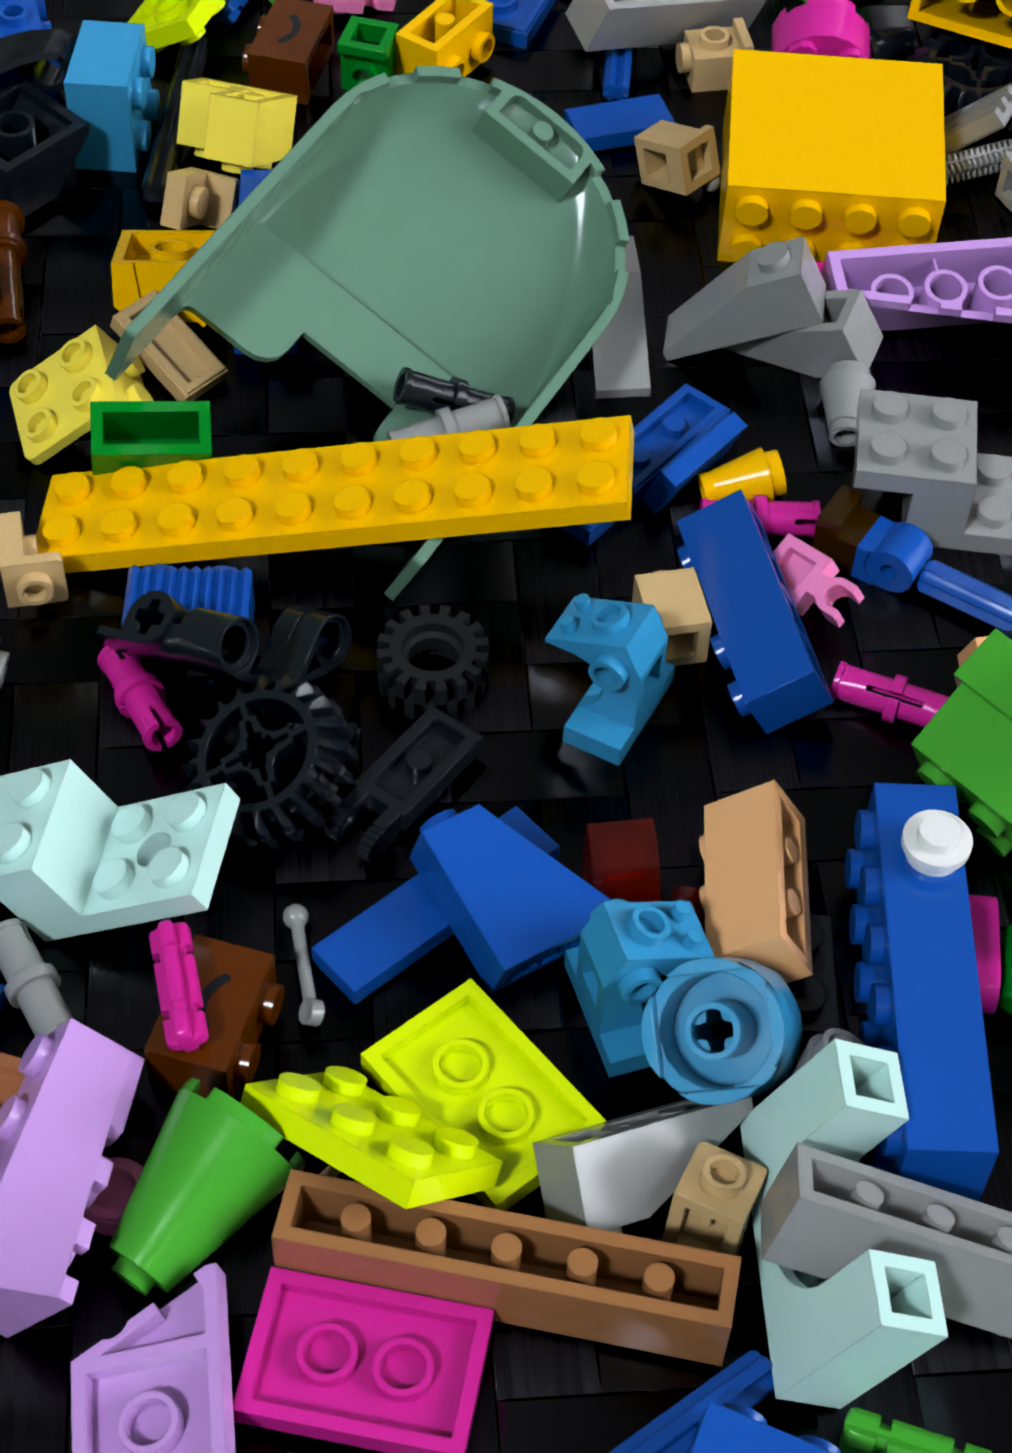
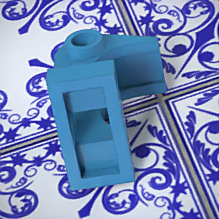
(627, 668)
(622, 964)

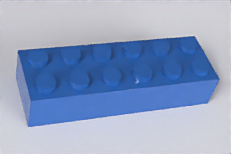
(922, 996)

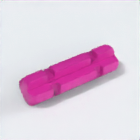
(178, 986)

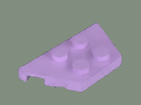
(160, 1379)

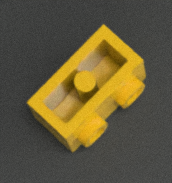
(448, 36)

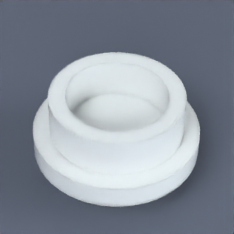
(936, 842)

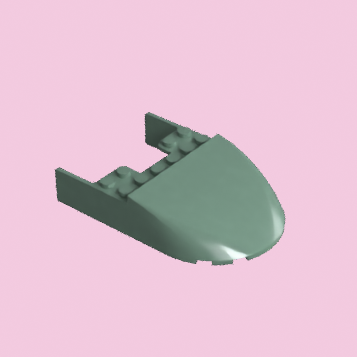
(422, 235)

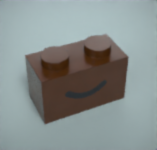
(291, 48)
(238, 1000)

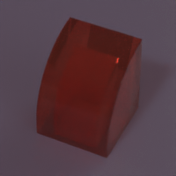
(623, 860)

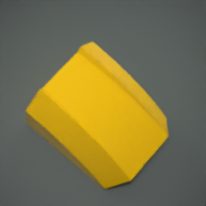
(149, 261)

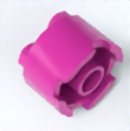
(822, 29)

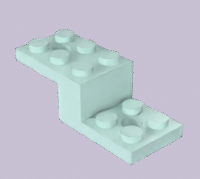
(89, 866)

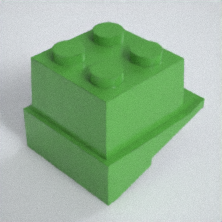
(972, 742)

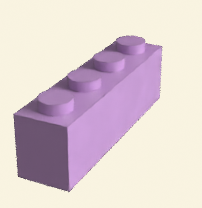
(928, 282)
(54, 1166)

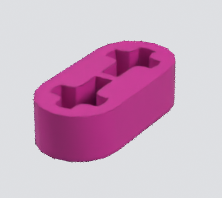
(987, 948)

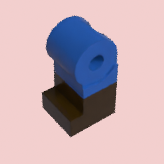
(870, 544)

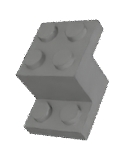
(931, 457)

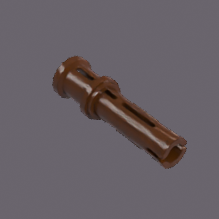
(12, 258)

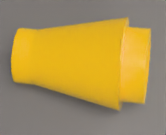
(752, 473)

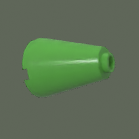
(198, 1188)

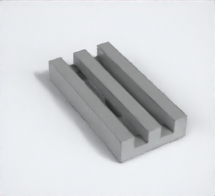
(978, 119)

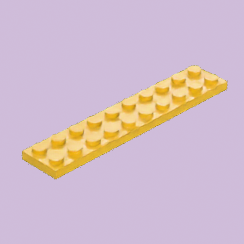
(342, 495)

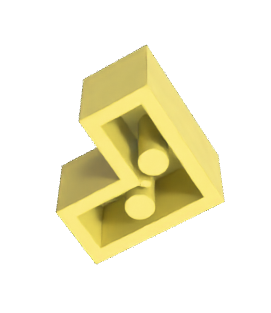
(236, 123)

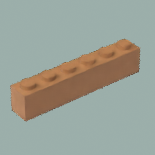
(519, 1264)

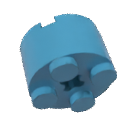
(717, 1069)

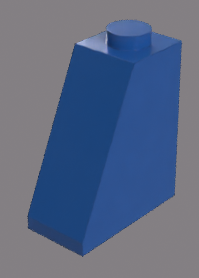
(501, 894)

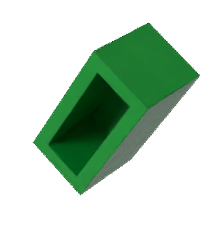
(148, 433)

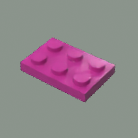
(363, 1365)

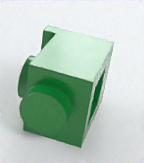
(364, 60)

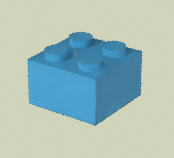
(113, 93)

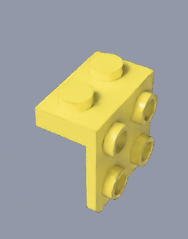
(56, 395)

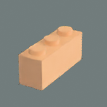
(757, 880)

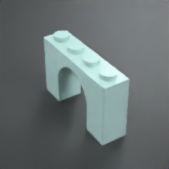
(883, 1307)

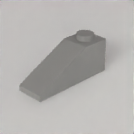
(755, 298)
(845, 334)
(621, 354)
(627, 1164)

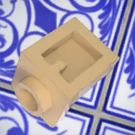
(198, 198)
(25, 574)
(714, 1200)

